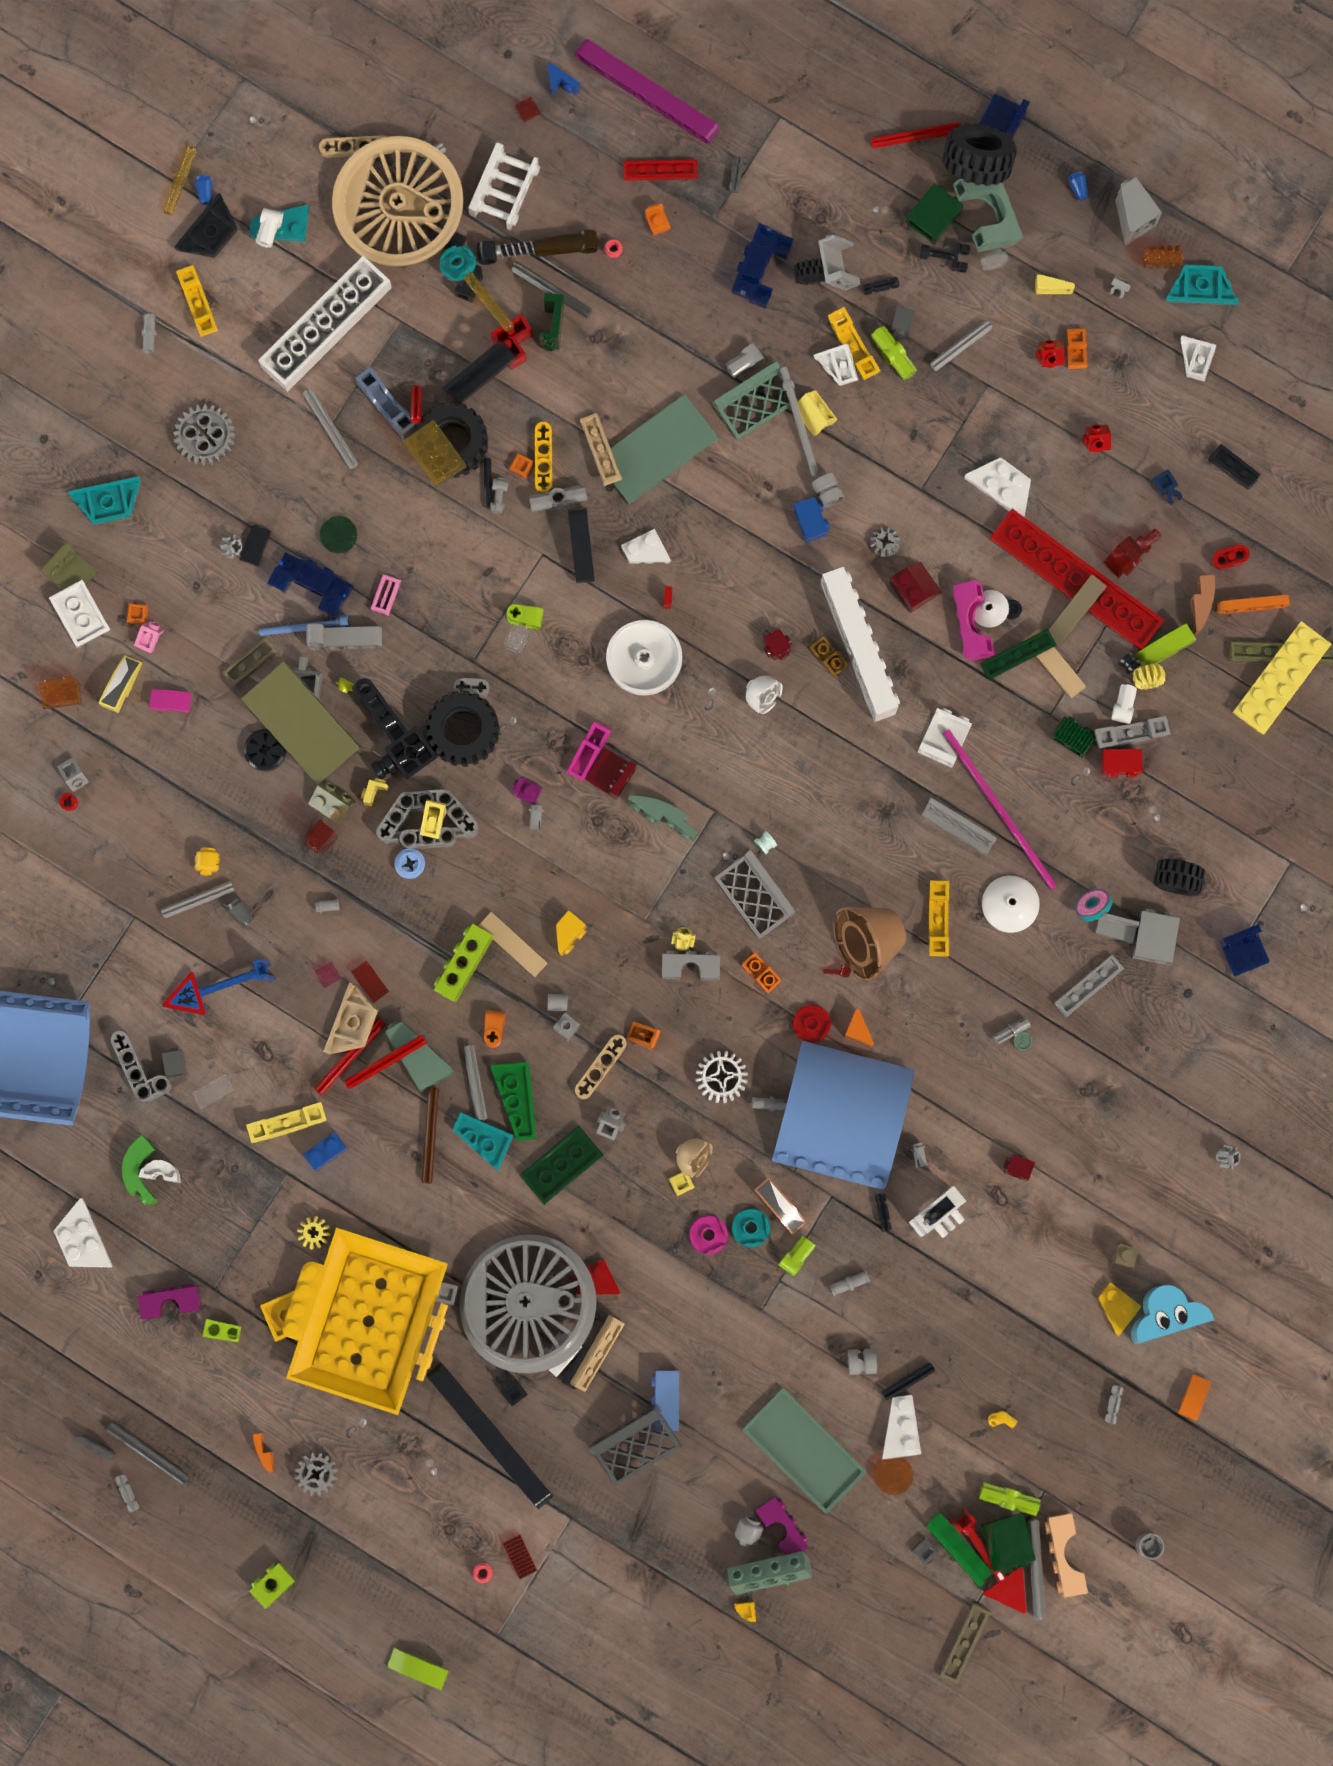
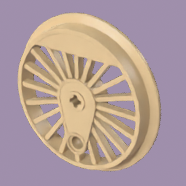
(415, 206)

